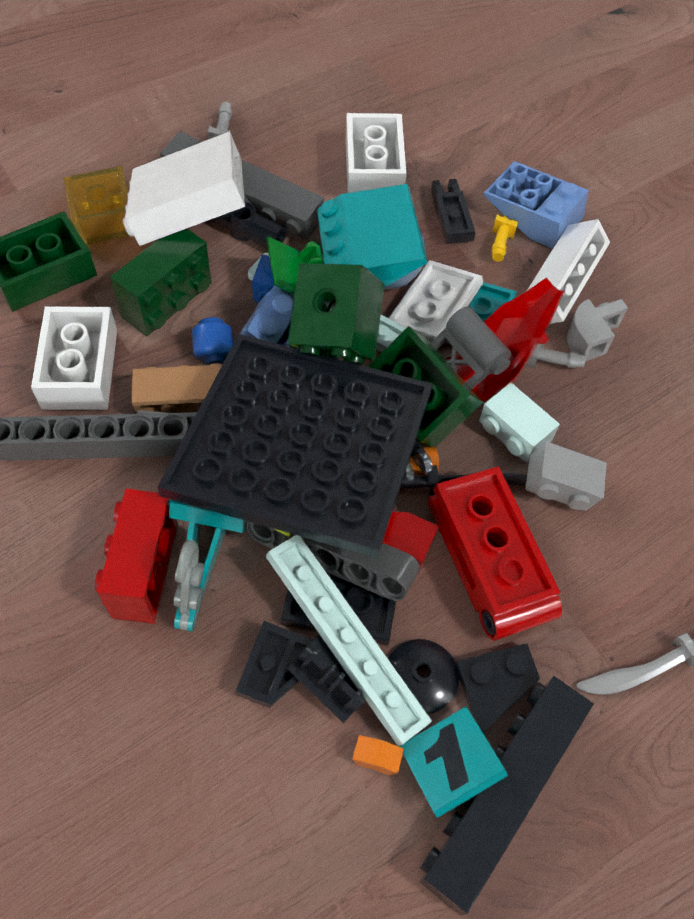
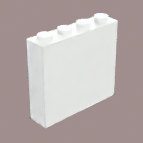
(184, 189)

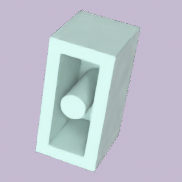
(517, 422)

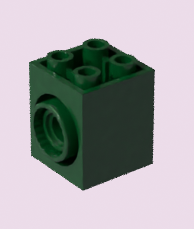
(336, 311)

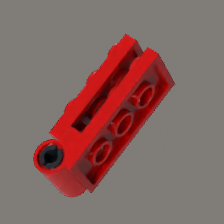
(495, 553)

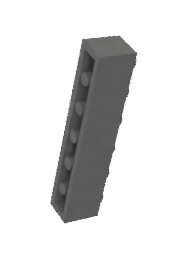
(271, 195)

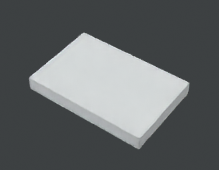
(435, 298)

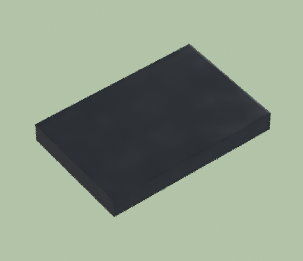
(372, 610)

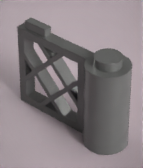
(475, 344)

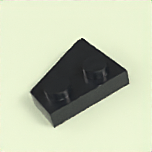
(266, 672)
(496, 682)

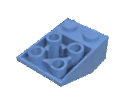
(538, 202)
(271, 318)

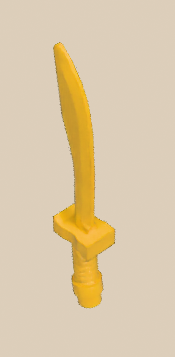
(503, 228)

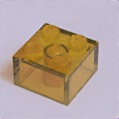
(98, 204)

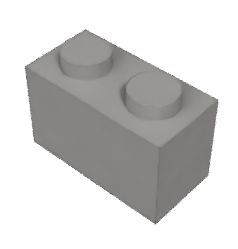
(566, 476)

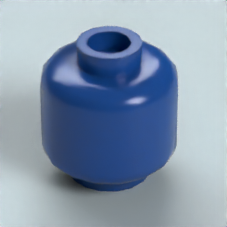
(211, 340)

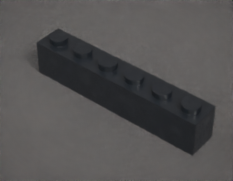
(495, 814)

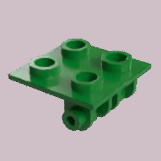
(286, 261)

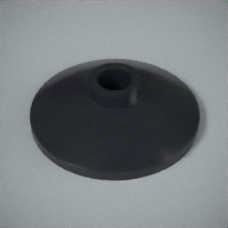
(437, 689)

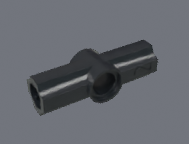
(249, 225)

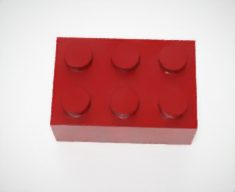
(137, 557)

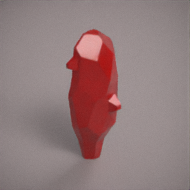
(521, 328)

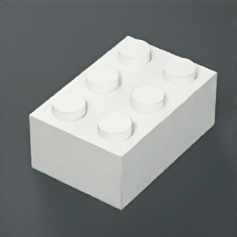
(374, 151)
(75, 358)

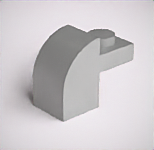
(591, 327)

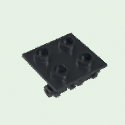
(327, 679)

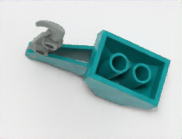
(191, 572)

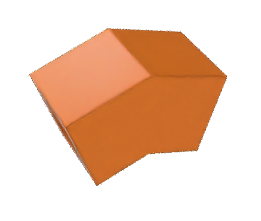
(377, 755)

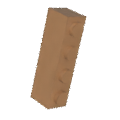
(172, 388)

